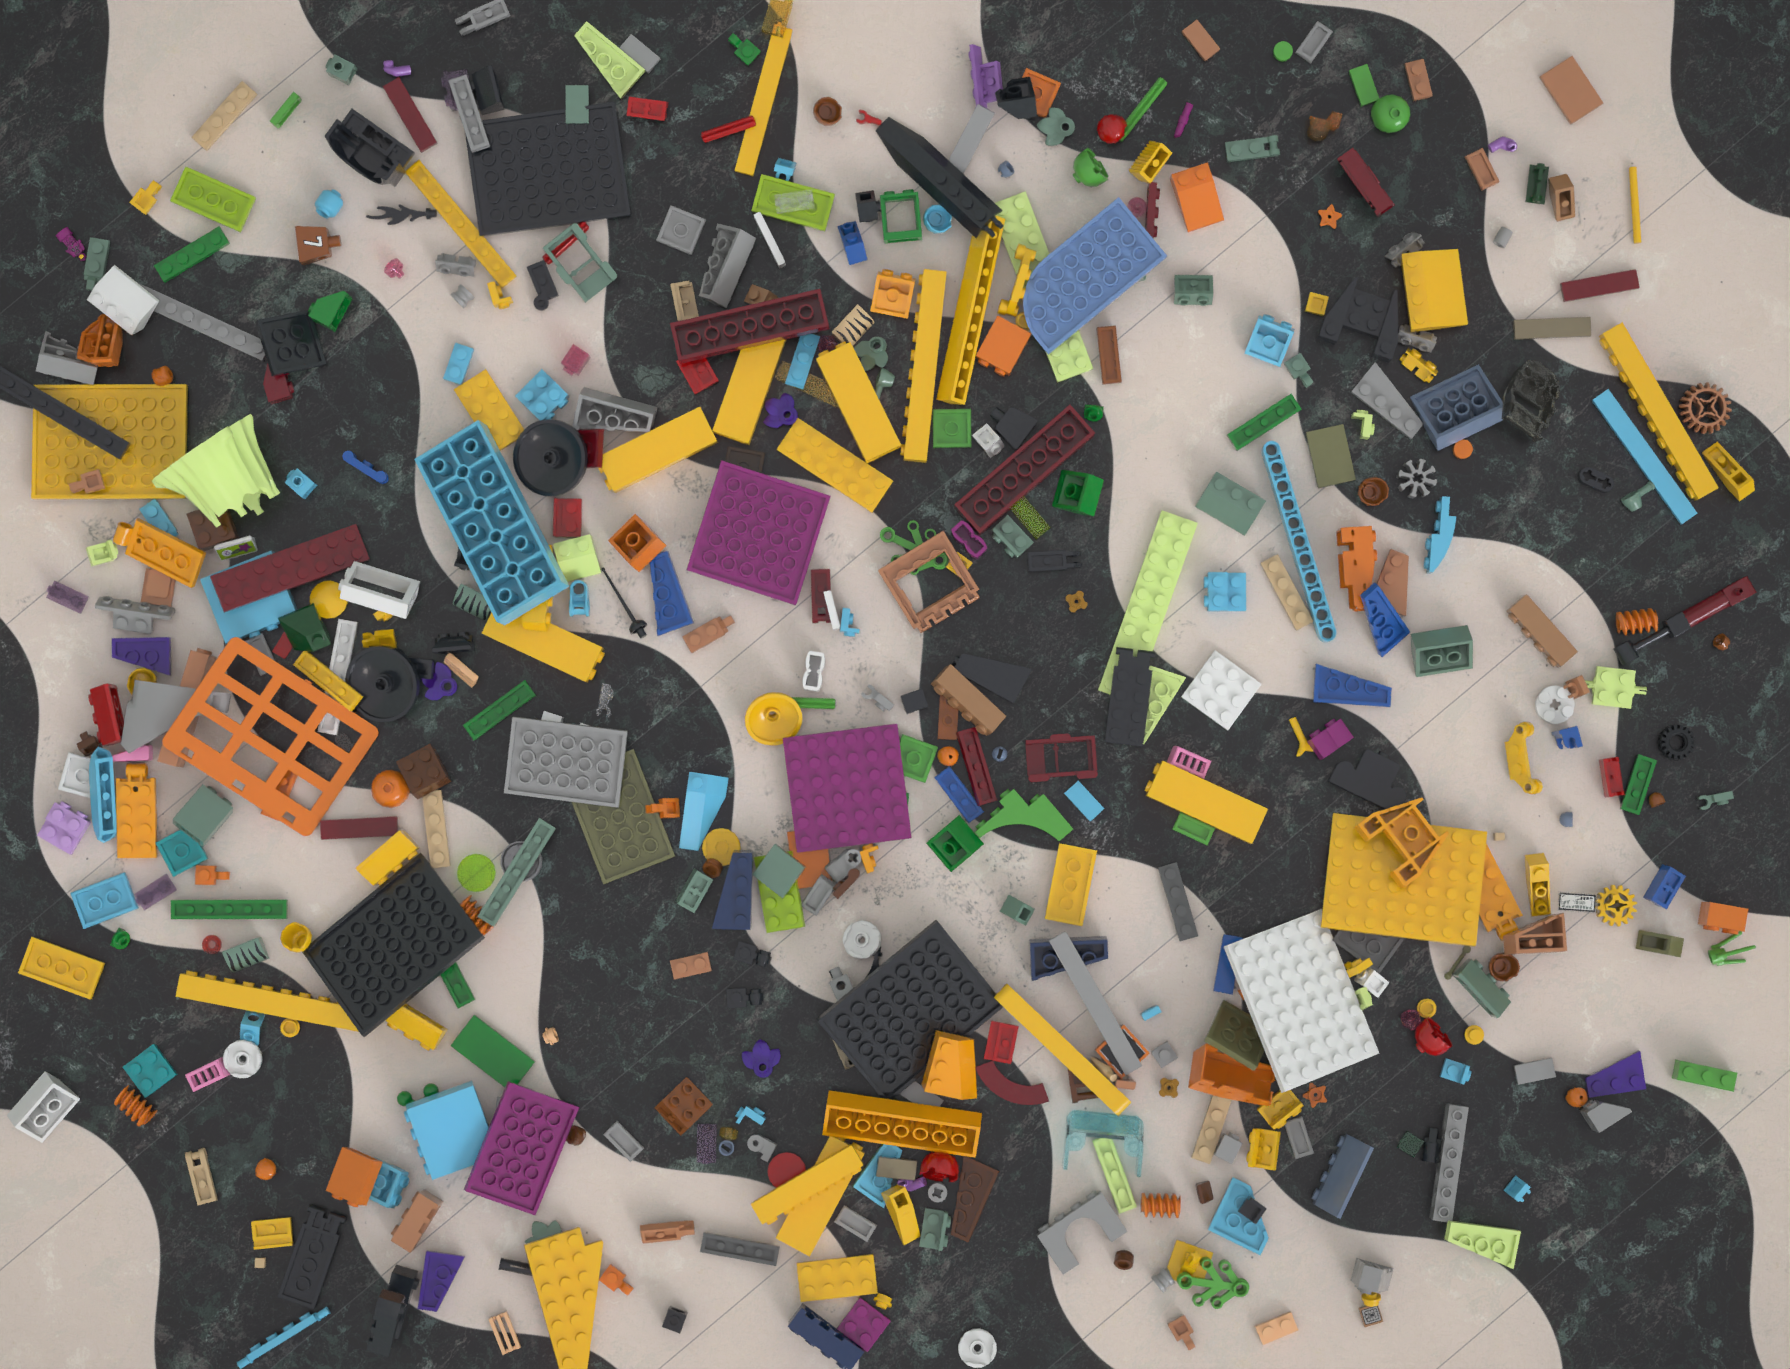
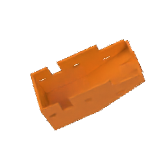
(1357, 564)
(1229, 1079)

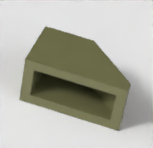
(1659, 943)

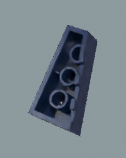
(736, 898)
(1046, 962)
(825, 1337)

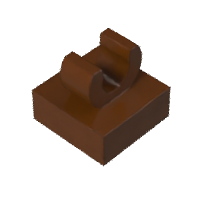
(88, 744)

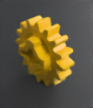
(1616, 912)

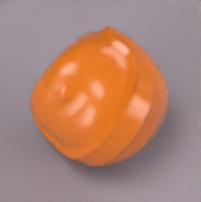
(162, 376)
(948, 756)
(1576, 1097)
(265, 1169)

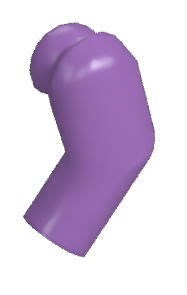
(396, 71)
(1502, 143)
(912, 1185)

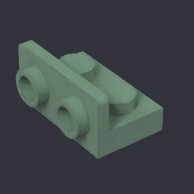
(1193, 290)
(1011, 536)
(934, 1229)

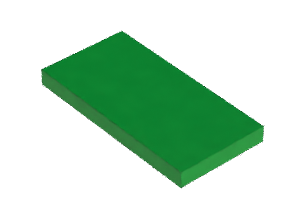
(492, 1052)

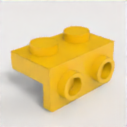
(1281, 1108)
(1263, 1148)

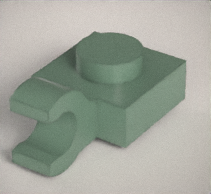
(1299, 367)
(1720, 798)

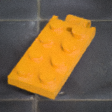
(160, 551)
(136, 813)
(1497, 898)

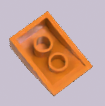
(1197, 197)

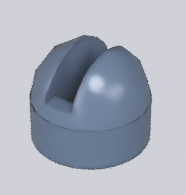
(1006, 169)
(995, 753)
(1566, 819)
(728, 1144)

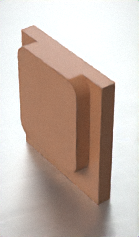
(158, 588)

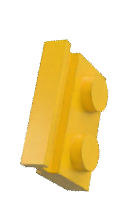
(272, 1233)

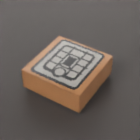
(1370, 1315)

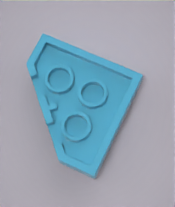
(1235, 1226)

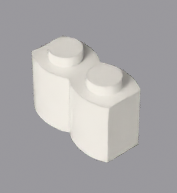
(812, 677)

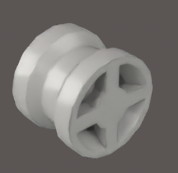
(462, 296)
(935, 1189)
(1163, 1280)

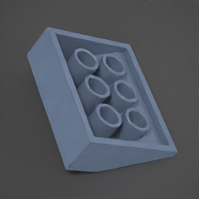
(1458, 407)
(1342, 1175)

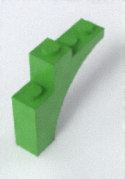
(1016, 811)

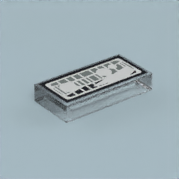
(1578, 902)

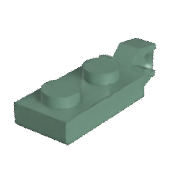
(96, 261)

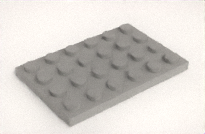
(565, 761)

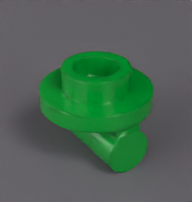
(1093, 412)
(120, 939)

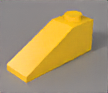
(1729, 471)

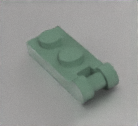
(1251, 149)

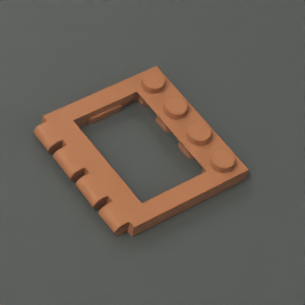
(914, 559)

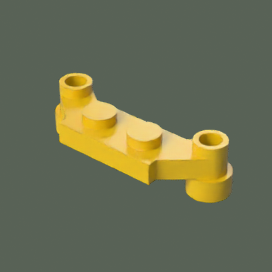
(1010, 307)
(1518, 759)

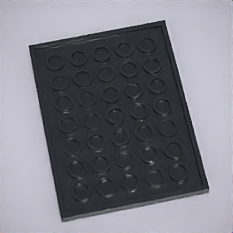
(549, 171)
(393, 944)
(894, 1012)

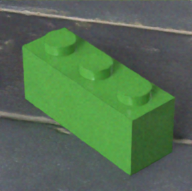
(1704, 1075)

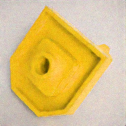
(1187, 1259)

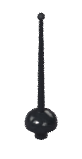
(636, 626)

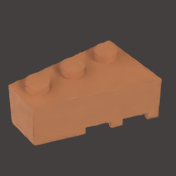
(1542, 936)
(416, 1220)

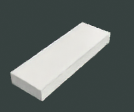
(769, 240)

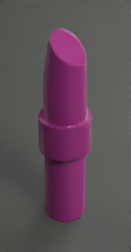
(1183, 119)

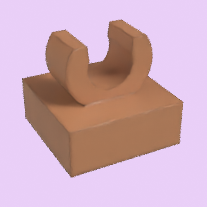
(1577, 687)

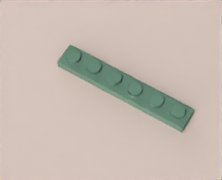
(516, 872)

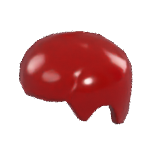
(1111, 128)

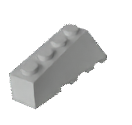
(726, 264)
(612, 412)

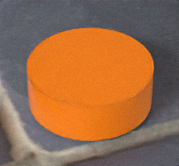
(1462, 449)

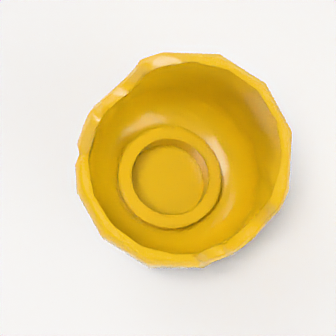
(141, 674)
(296, 937)

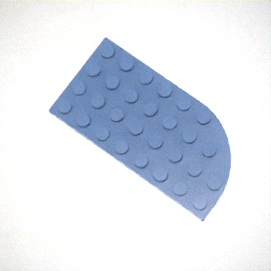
(1088, 274)

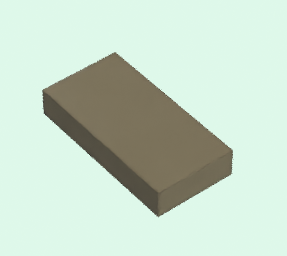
(896, 1168)

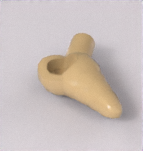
(1104, 1069)

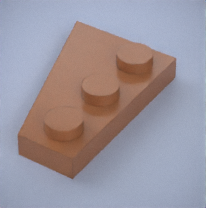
(1394, 580)

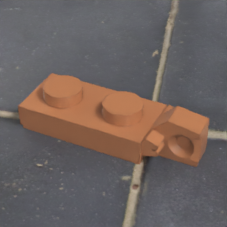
(707, 633)
(666, 1231)

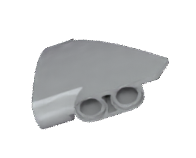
(156, 708)

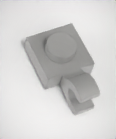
(882, 702)

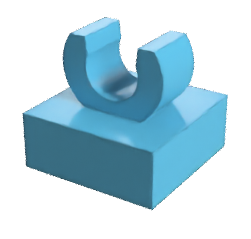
(786, 167)
(1517, 1189)

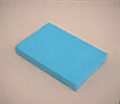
(104, 900)

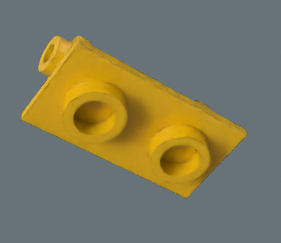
(1414, 360)

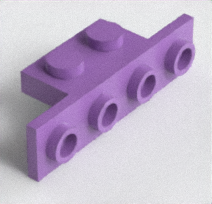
(986, 77)

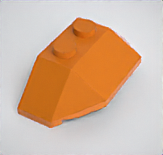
(101, 343)

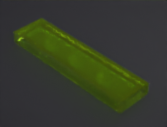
(1030, 518)

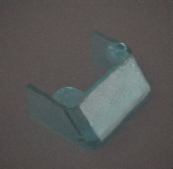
(1104, 1125)

